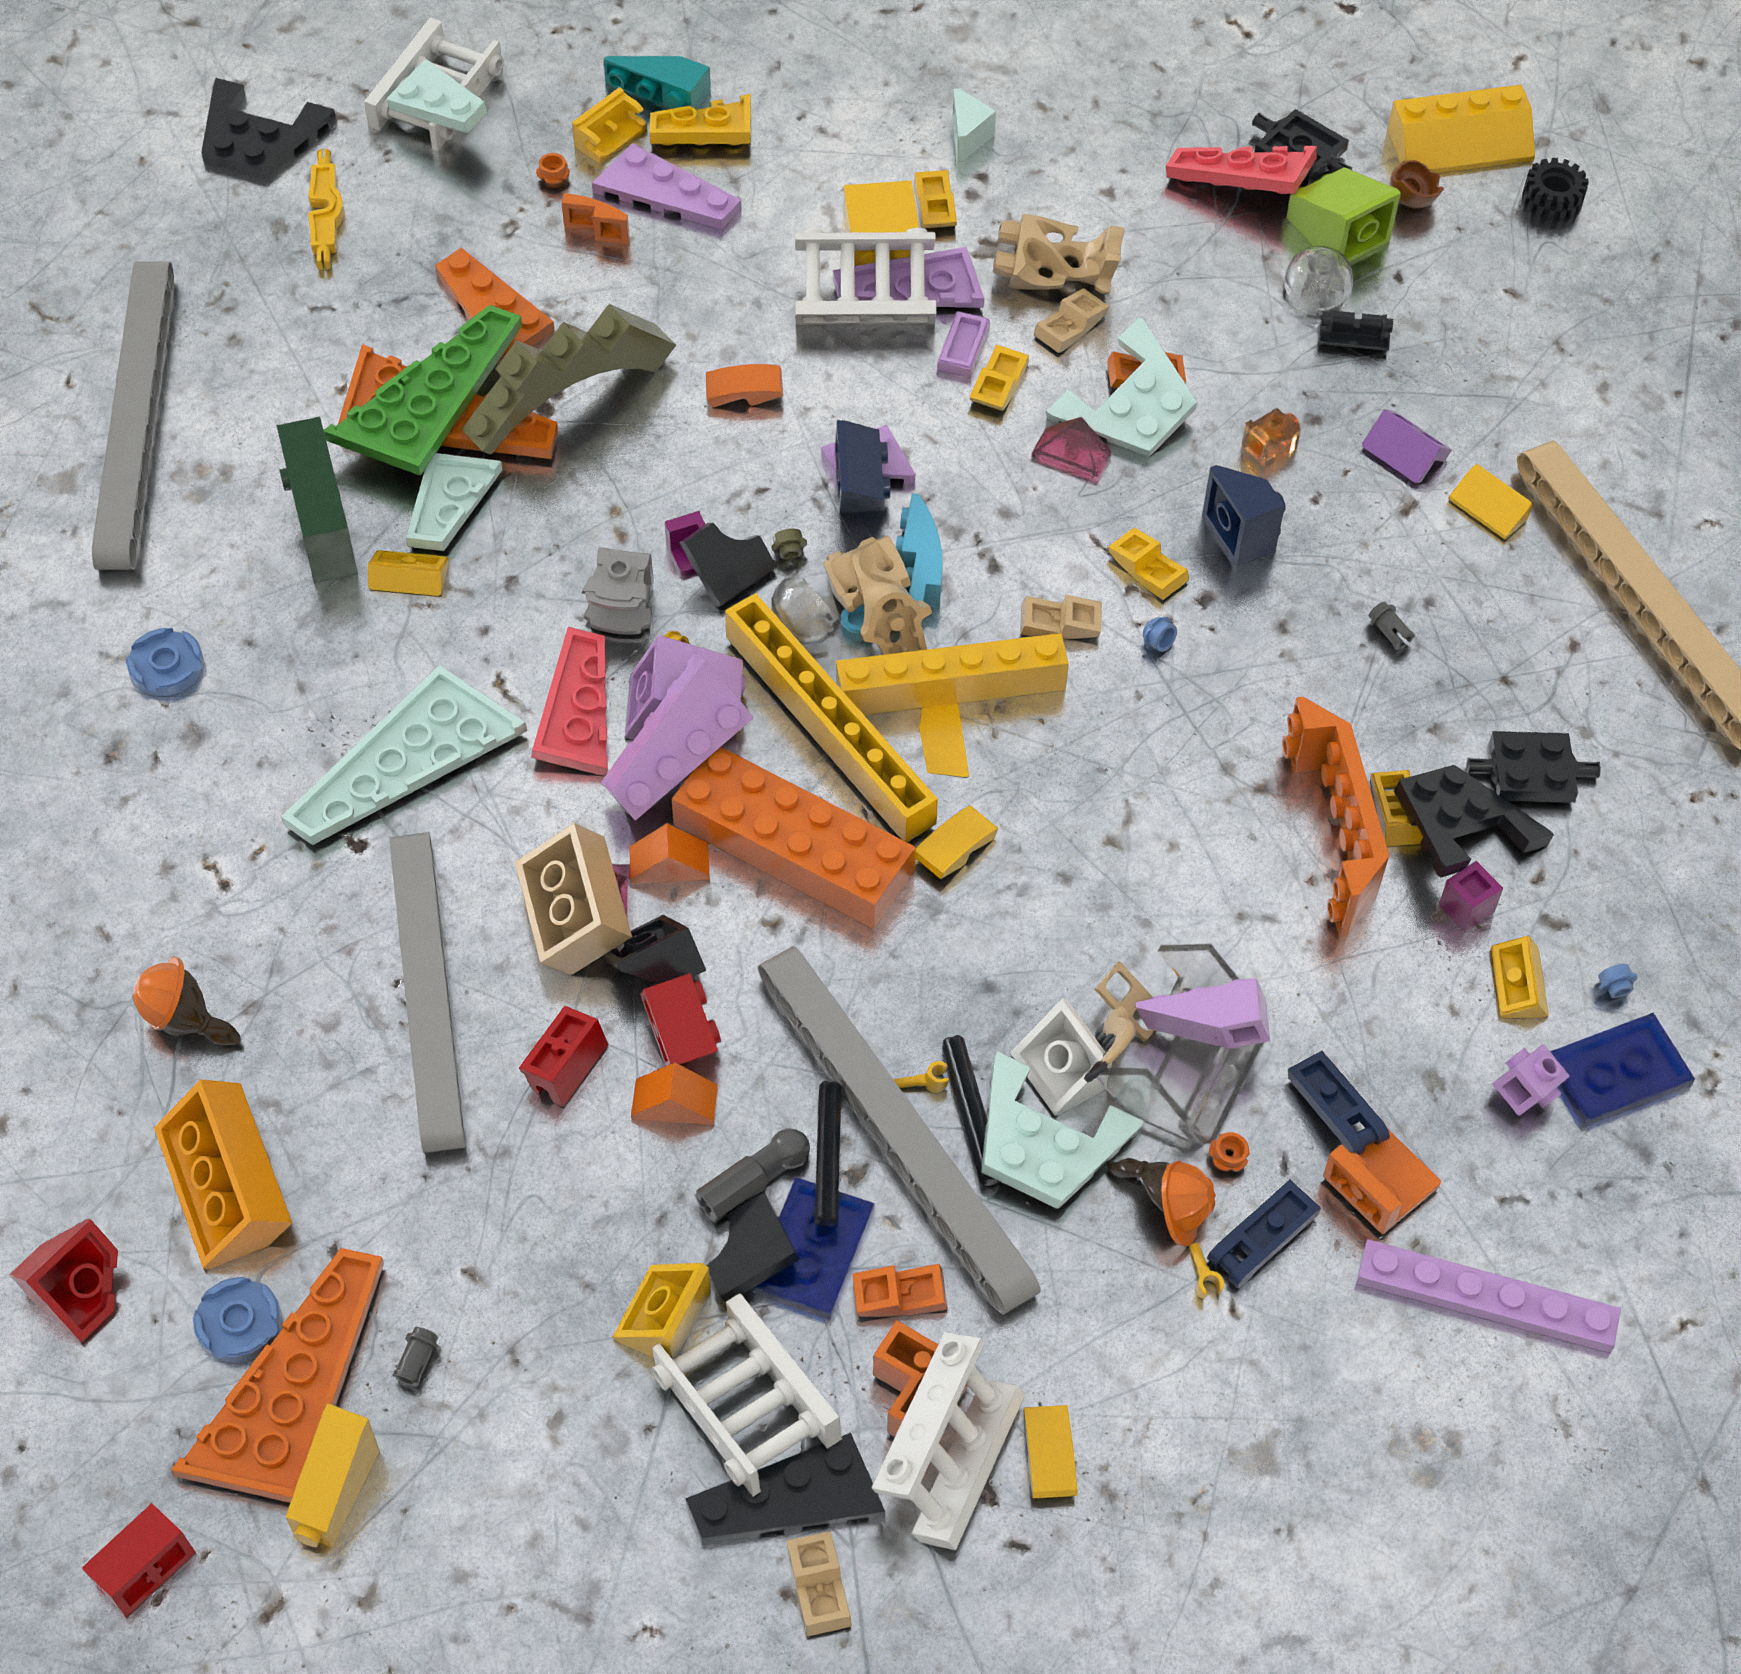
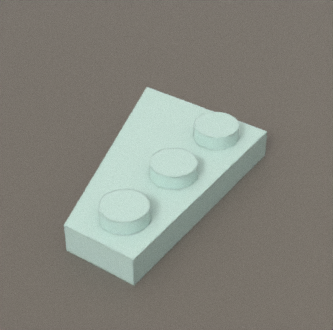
(447, 498)

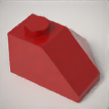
(72, 1278)

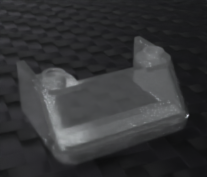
(1196, 1078)

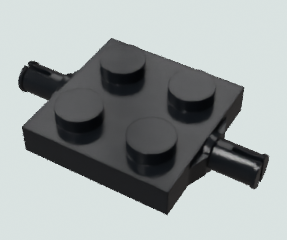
(1300, 131)
(1533, 766)

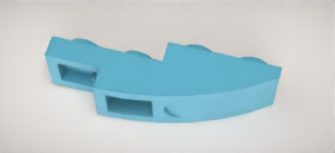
(921, 552)

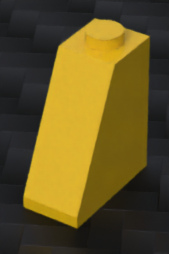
(332, 1476)

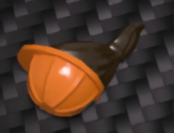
(174, 1002)
(1177, 1190)

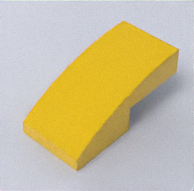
(935, 199)
(999, 378)
(1145, 563)
(954, 840)
(1050, 1451)

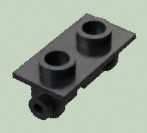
(1344, 330)

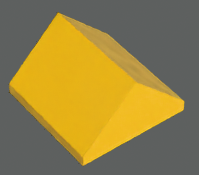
(665, 1308)

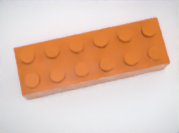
(794, 836)

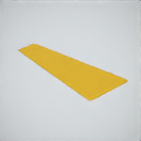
(943, 740)

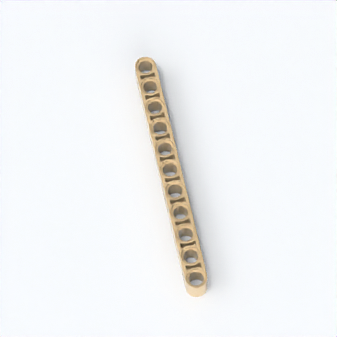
(1637, 582)

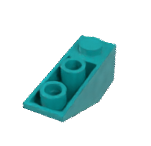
(660, 79)

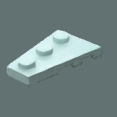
(437, 98)

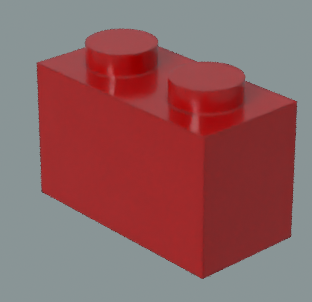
(680, 1020)

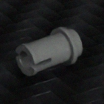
(1390, 624)
(415, 1356)

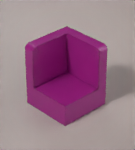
(675, 532)
(1470, 896)

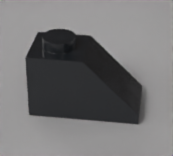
(658, 952)

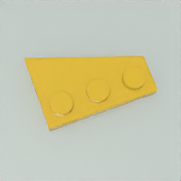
(710, 125)

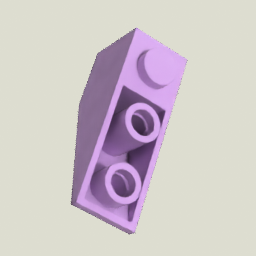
(1217, 1015)

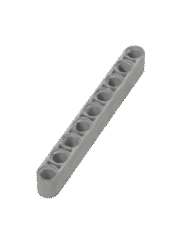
(427, 994)

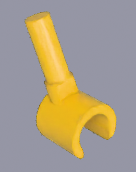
(928, 1080)
(1205, 1273)

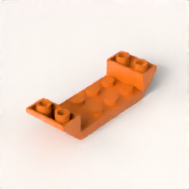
(1328, 744)

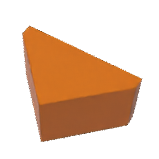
(668, 857)
(674, 1096)

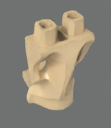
(1034, 251)
(878, 580)

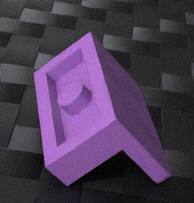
(1404, 445)

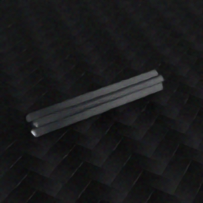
(968, 1100)
(828, 1154)

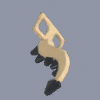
(1120, 1024)

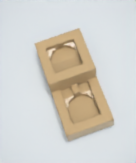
(1073, 320)
(1073, 617)
(819, 1583)

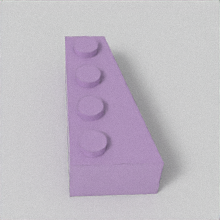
(676, 738)

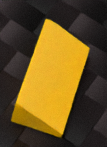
(1491, 501)
(407, 572)
(1519, 979)

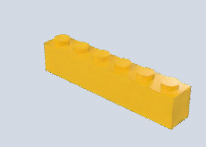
(954, 674)

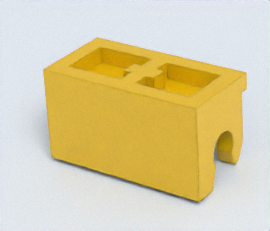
(608, 126)

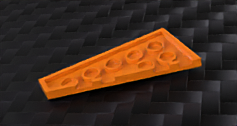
(531, 437)
(276, 1406)

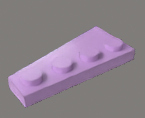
(666, 187)
(948, 279)

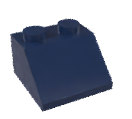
(859, 468)
(1243, 513)

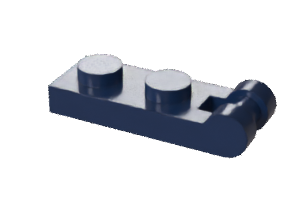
(1337, 1102)
(1264, 1232)

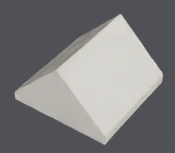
(1059, 1057)

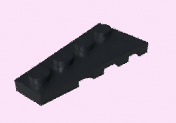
(795, 1493)

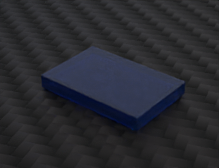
(1621, 1069)
(824, 1251)

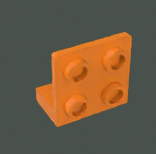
(1382, 1181)

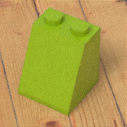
(1345, 212)

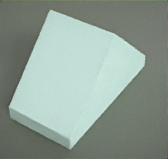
(972, 123)

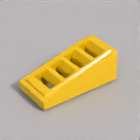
(1395, 828)

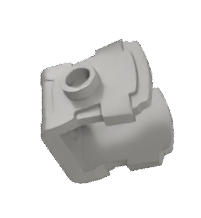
(619, 592)

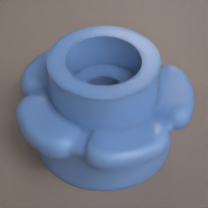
(1159, 634)
(1617, 980)

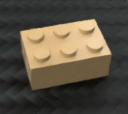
(572, 899)

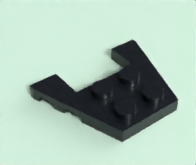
(253, 142)
(1455, 804)

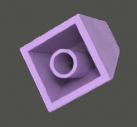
(661, 666)

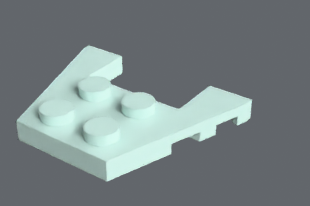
(1144, 406)
(1040, 1152)

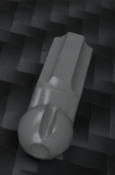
(751, 1174)

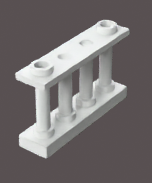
(430, 44)
(882, 308)
(766, 1356)
(972, 1453)

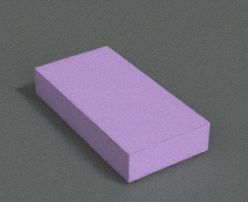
(963, 344)

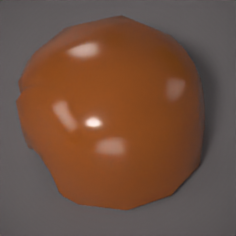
(1416, 183)

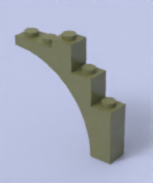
(570, 356)

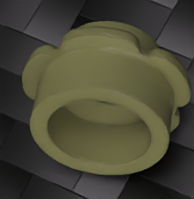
(788, 543)

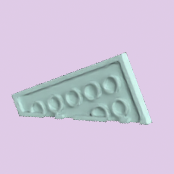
(419, 741)

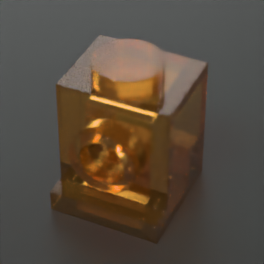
(1271, 436)

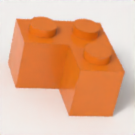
(902, 1364)

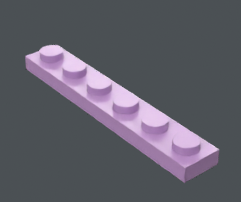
(1489, 1296)

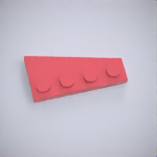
(1268, 171)
(575, 711)

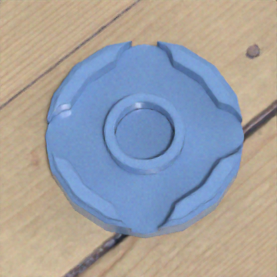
(165, 662)
(237, 1319)

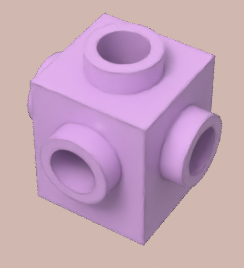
(1537, 1074)

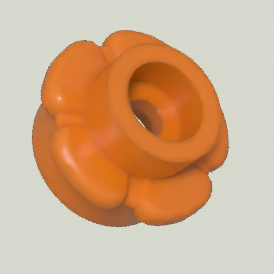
(553, 168)
(1233, 1142)

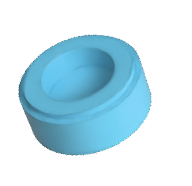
(852, 623)

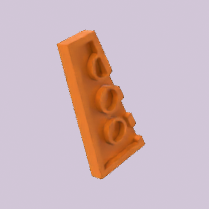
(478, 287)

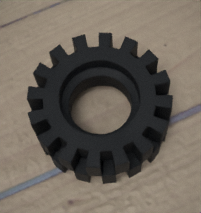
(1552, 202)

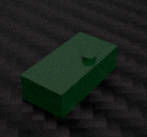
(316, 499)

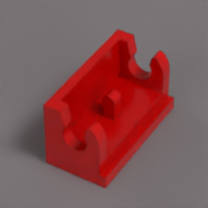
(564, 1054)
(139, 1560)

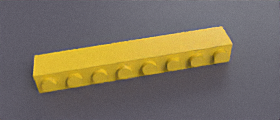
(831, 718)

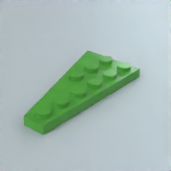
(428, 397)

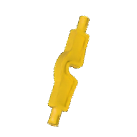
(324, 222)

